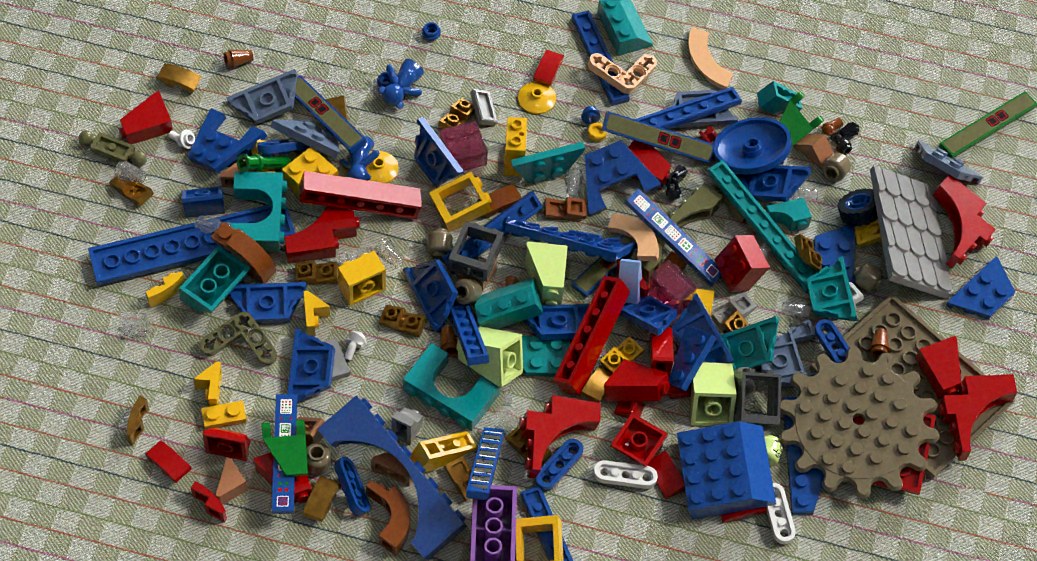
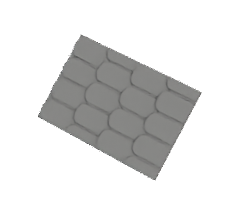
(910, 232)

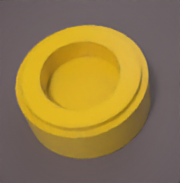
(595, 133)

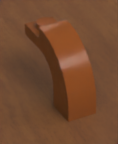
(246, 251)
(397, 530)

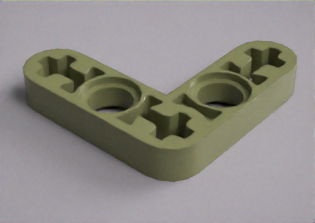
(239, 331)

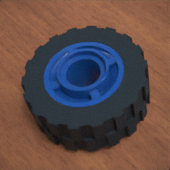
(858, 207)

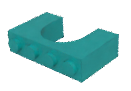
(269, 189)
(465, 409)

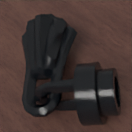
(848, 130)
(677, 175)

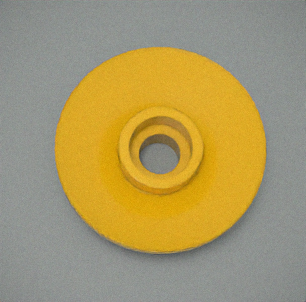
(536, 103)
(387, 171)

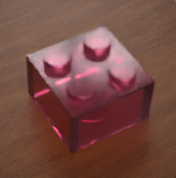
(465, 145)
(671, 286)

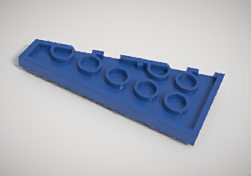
(592, 244)
(803, 486)

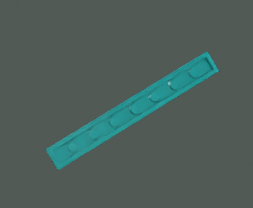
(761, 223)

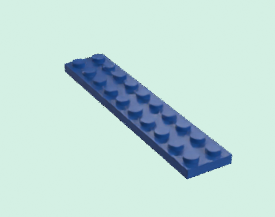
(166, 248)

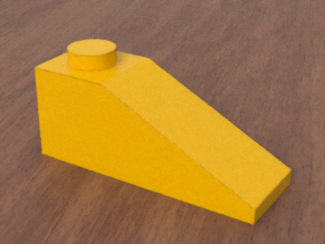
(443, 450)

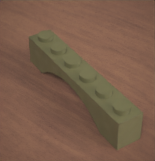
(700, 206)

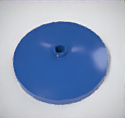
(753, 145)

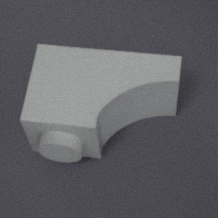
(407, 424)

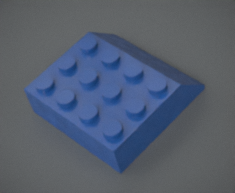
(725, 469)

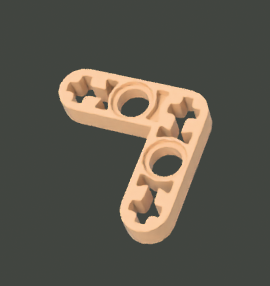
(622, 77)

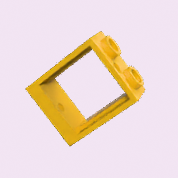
(515, 143)
(468, 214)
(539, 524)

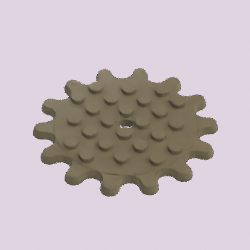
(851, 451)

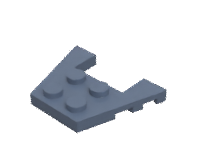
(786, 355)

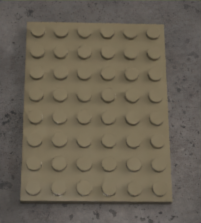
(905, 337)

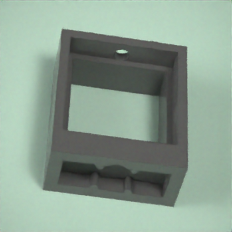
(469, 266)
(774, 397)

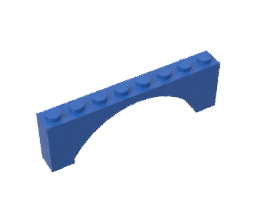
(437, 519)

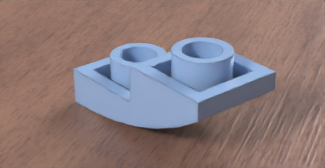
(631, 275)

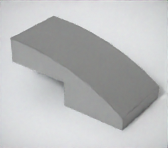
(741, 303)

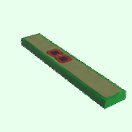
(988, 124)

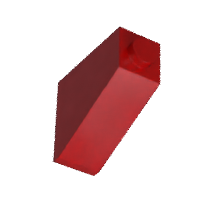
(146, 121)
(652, 161)
(661, 351)
(941, 366)
(636, 383)
(264, 466)

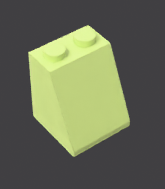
(548, 267)
(504, 356)
(713, 395)

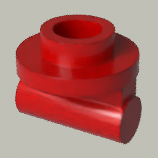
(709, 135)

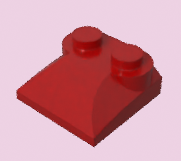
(639, 440)
(226, 443)

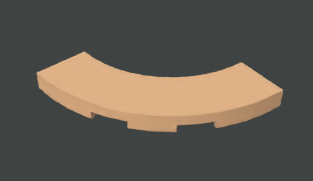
(704, 62)
(643, 235)

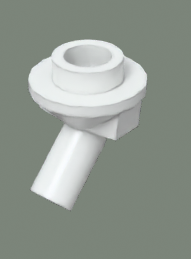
(185, 139)
(355, 340)

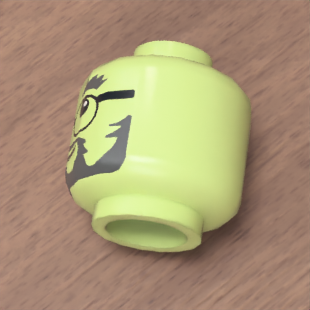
(774, 449)

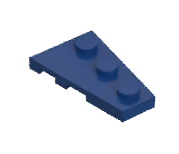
(690, 356)

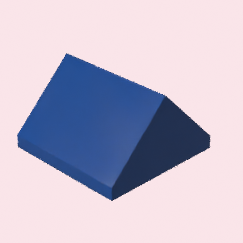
(203, 201)

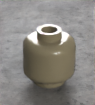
(836, 166)
(438, 242)
(868, 277)
(468, 291)
(318, 458)

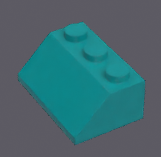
(623, 26)
(212, 281)
(509, 305)

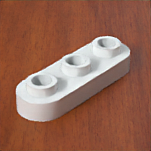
(617, 469)
(784, 523)

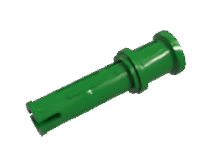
(257, 162)

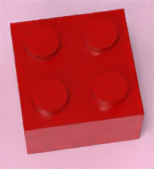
(742, 263)

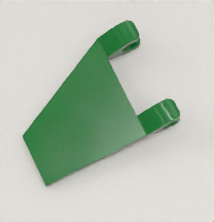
(796, 122)
(288, 450)

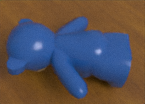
(400, 84)
(360, 160)

